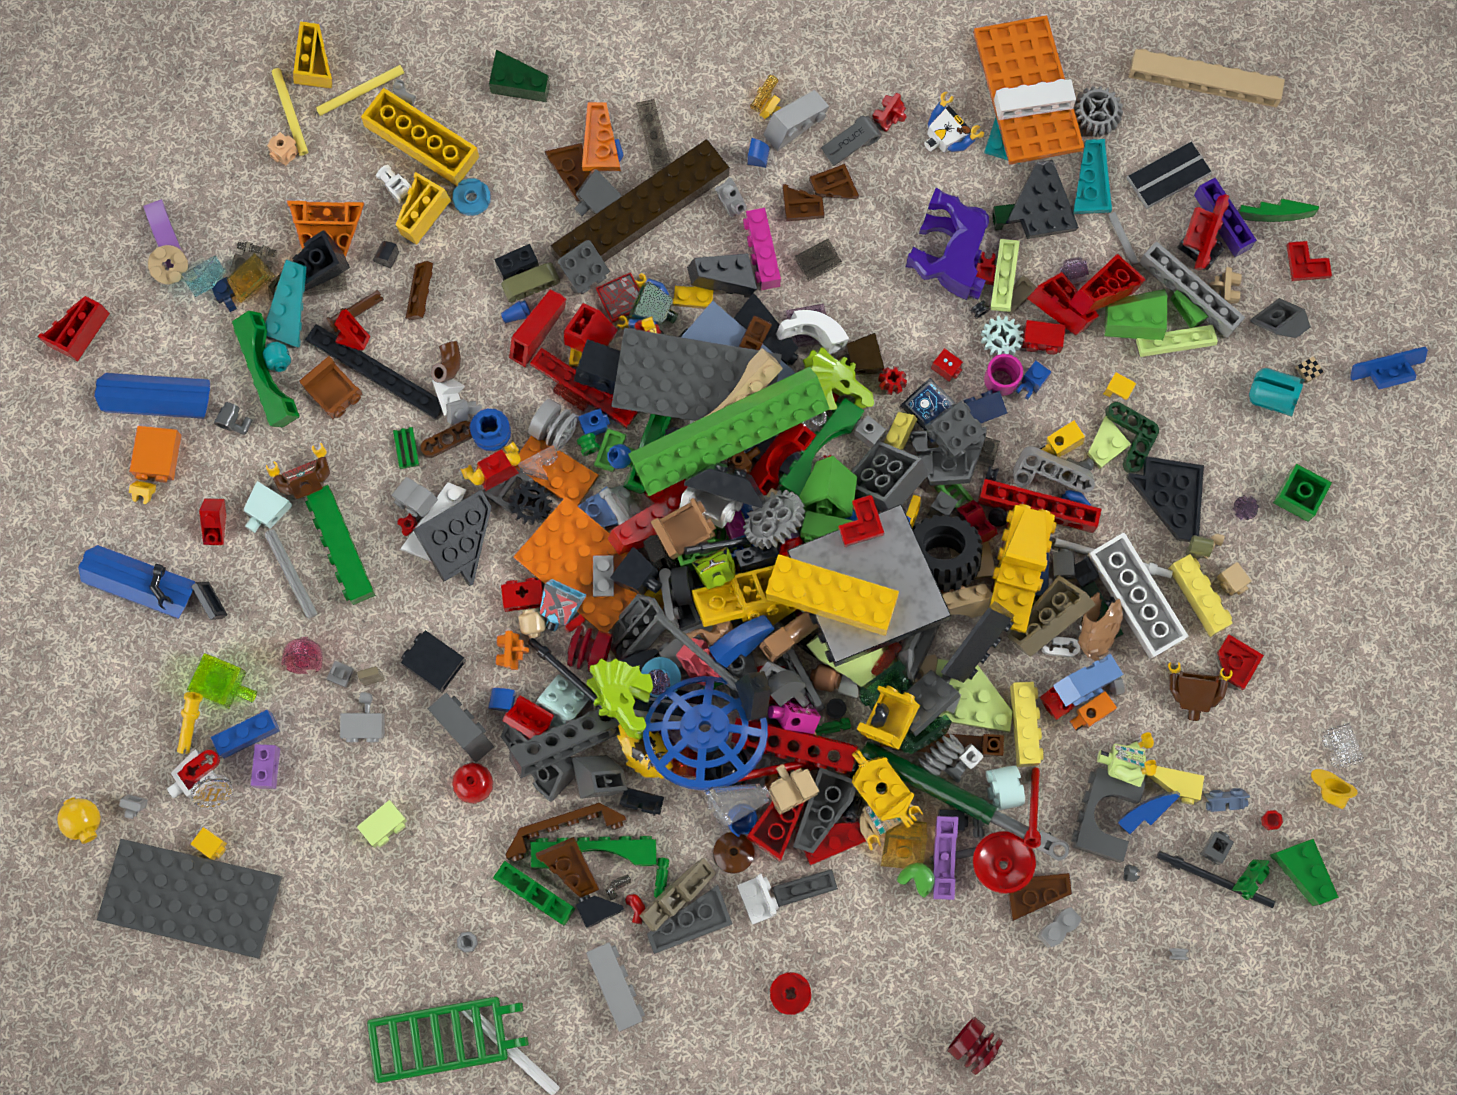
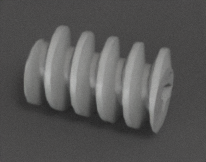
(943, 755)

